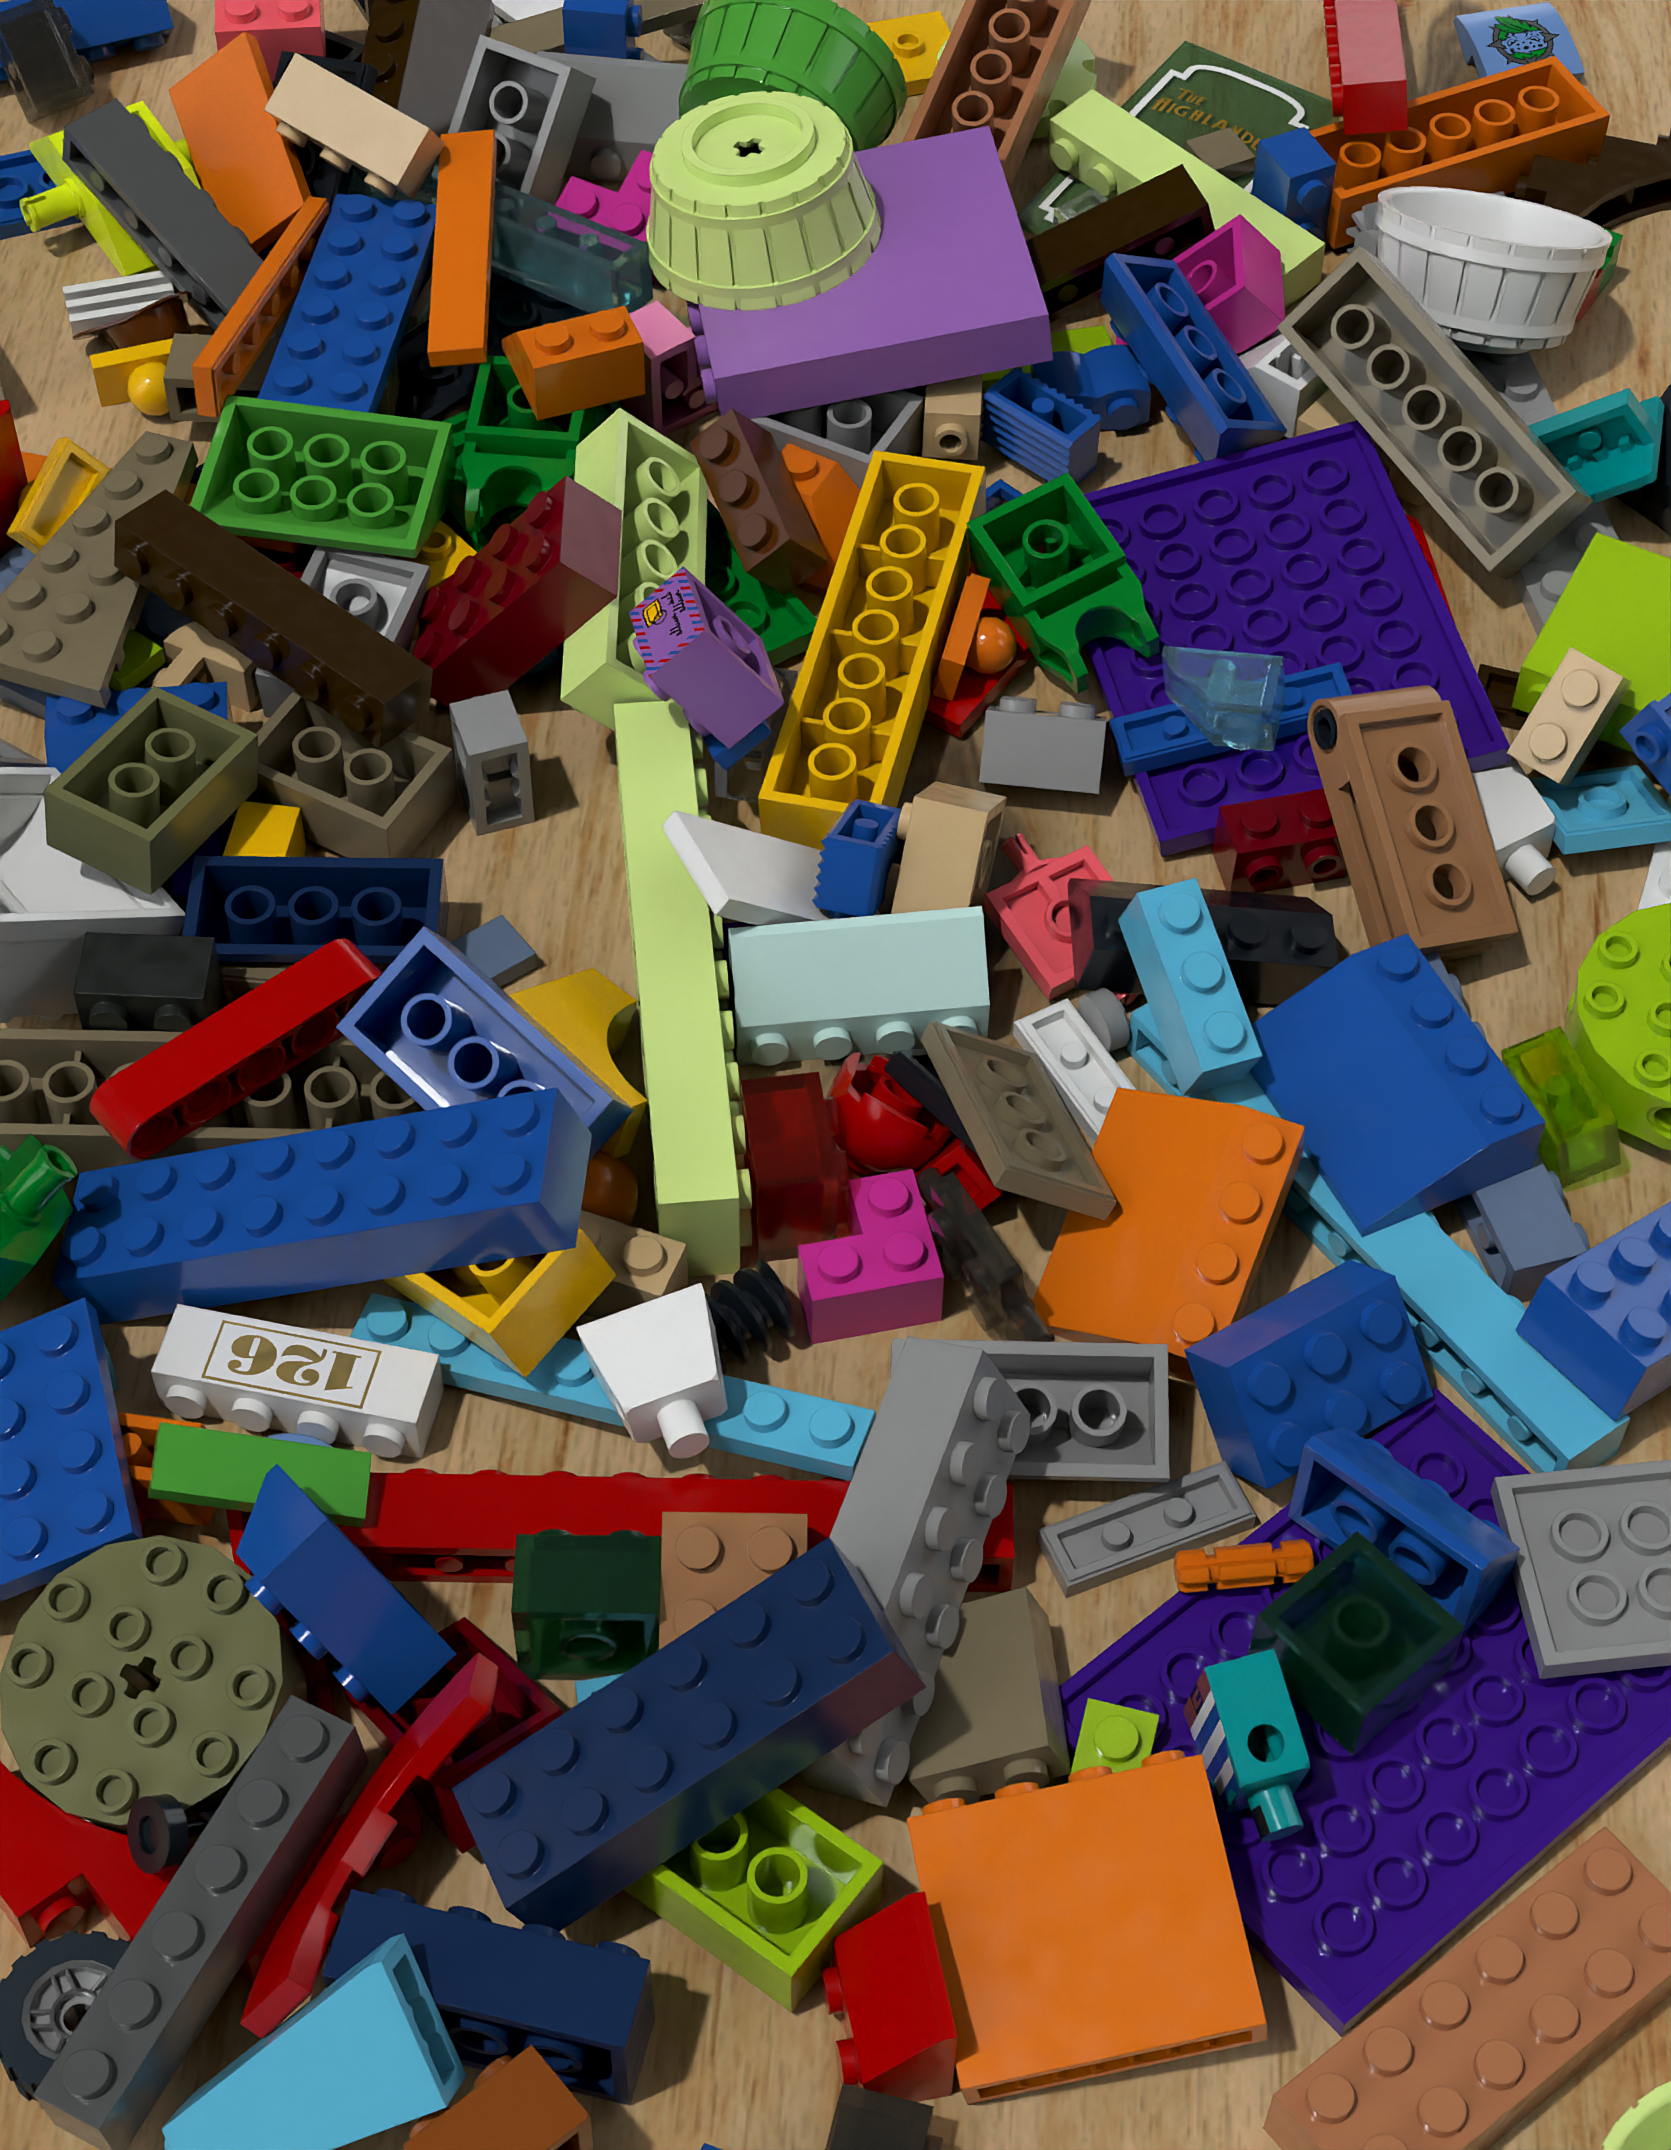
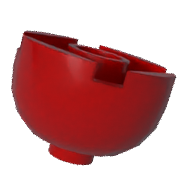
(881, 1121)

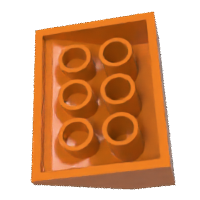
(1188, 1228)

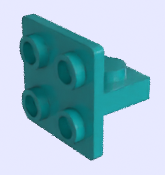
(1607, 443)

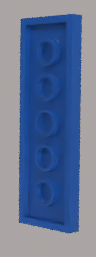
(353, 304)

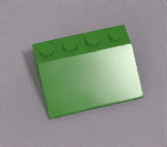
(326, 476)

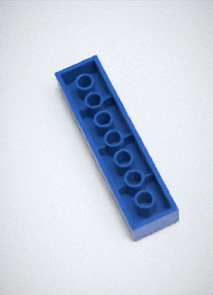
(328, 1207)

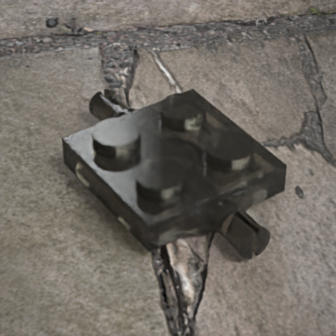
(980, 1260)

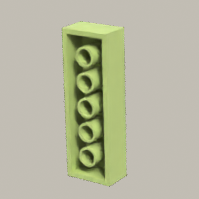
(661, 532)

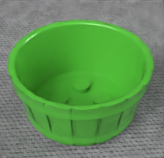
(798, 50)

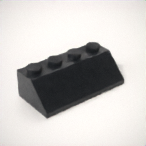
(1268, 939)

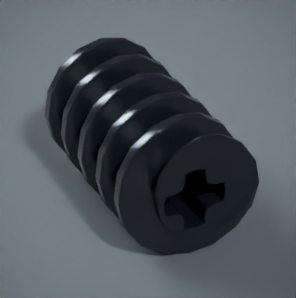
(748, 1311)

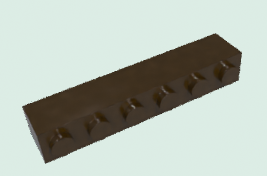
(273, 618)

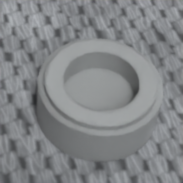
(1105, 1018)

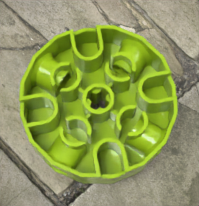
(1624, 1021)

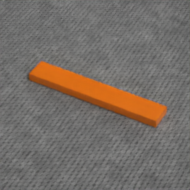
(462, 249)
(258, 310)

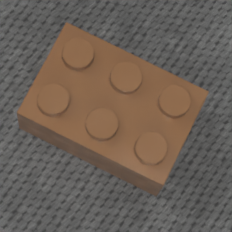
(717, 1558)

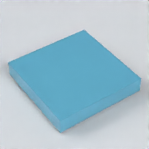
(1606, 810)

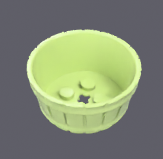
(758, 203)

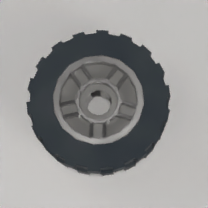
(44, 2000)

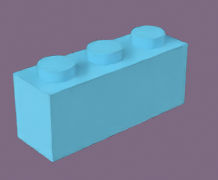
(1189, 987)

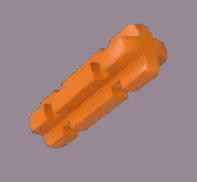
(1242, 1565)

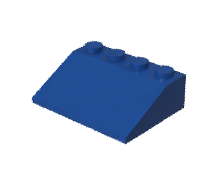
(1393, 1088)

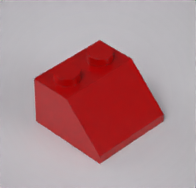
(893, 2004)

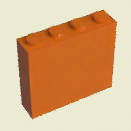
(1086, 1926)

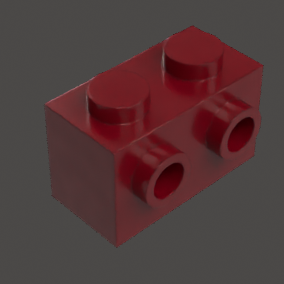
(1277, 843)

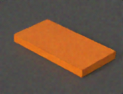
(235, 143)

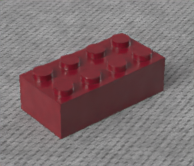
(521, 593)

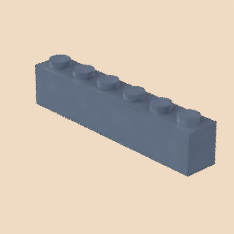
(1519, 1221)

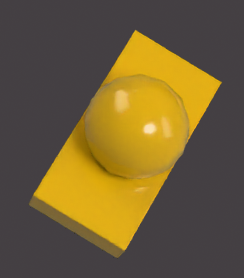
(133, 376)
(55, 494)

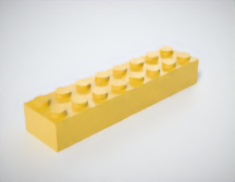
(874, 646)

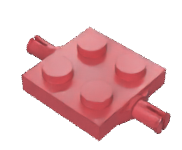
(1036, 915)

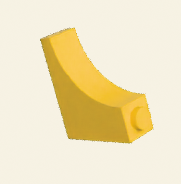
(591, 1021)

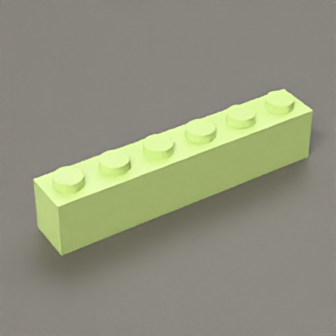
(1119, 152)

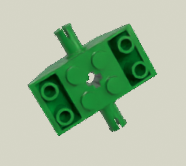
(30, 1205)

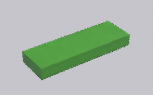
(230, 1469)

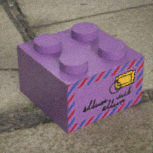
(704, 659)

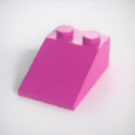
(1237, 281)

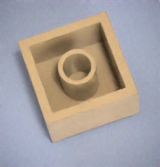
(946, 850)

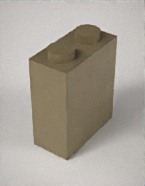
(992, 1705)

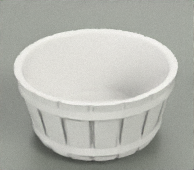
(1490, 265)

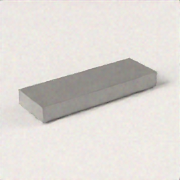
(1145, 1529)

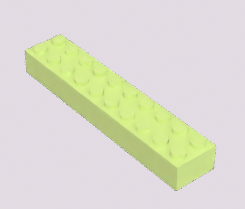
(683, 1026)

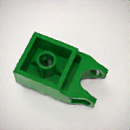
(508, 451)
(1060, 577)

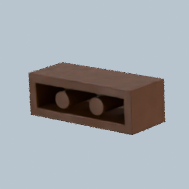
(758, 502)

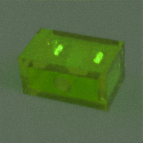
(1579, 1125)

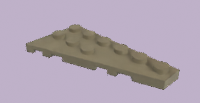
(70, 603)

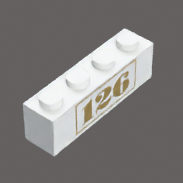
(298, 1381)

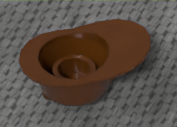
(147, 325)

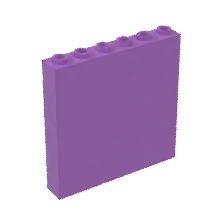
(931, 305)

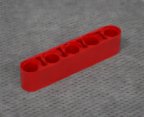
(233, 1051)

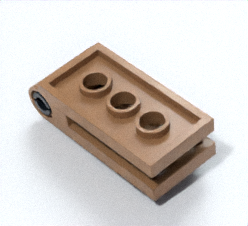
(1410, 821)

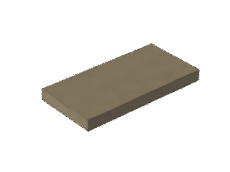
(1017, 1121)

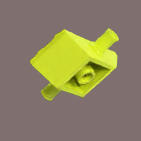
(75, 199)

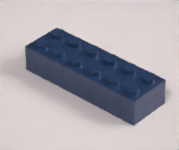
(686, 1739)

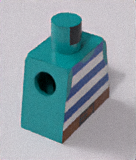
(1250, 1740)

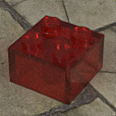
(793, 1163)

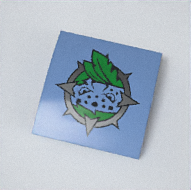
(1515, 38)

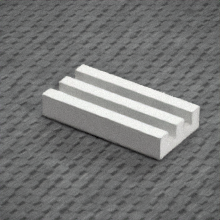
(113, 299)

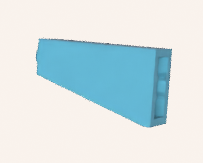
(334, 2070)

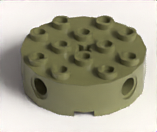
(97, 1646)

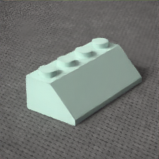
(855, 984)

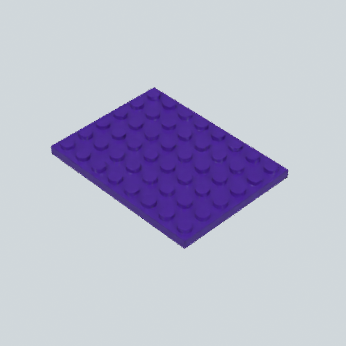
(1288, 558)
(1438, 1802)

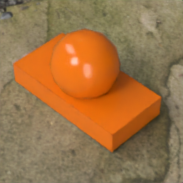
(981, 643)

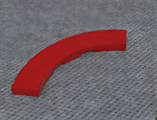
(309, 1924)

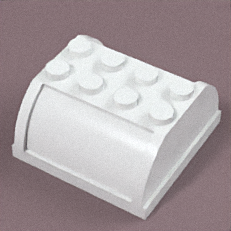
(53, 902)

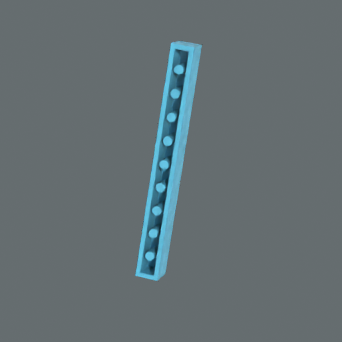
(1453, 1306)

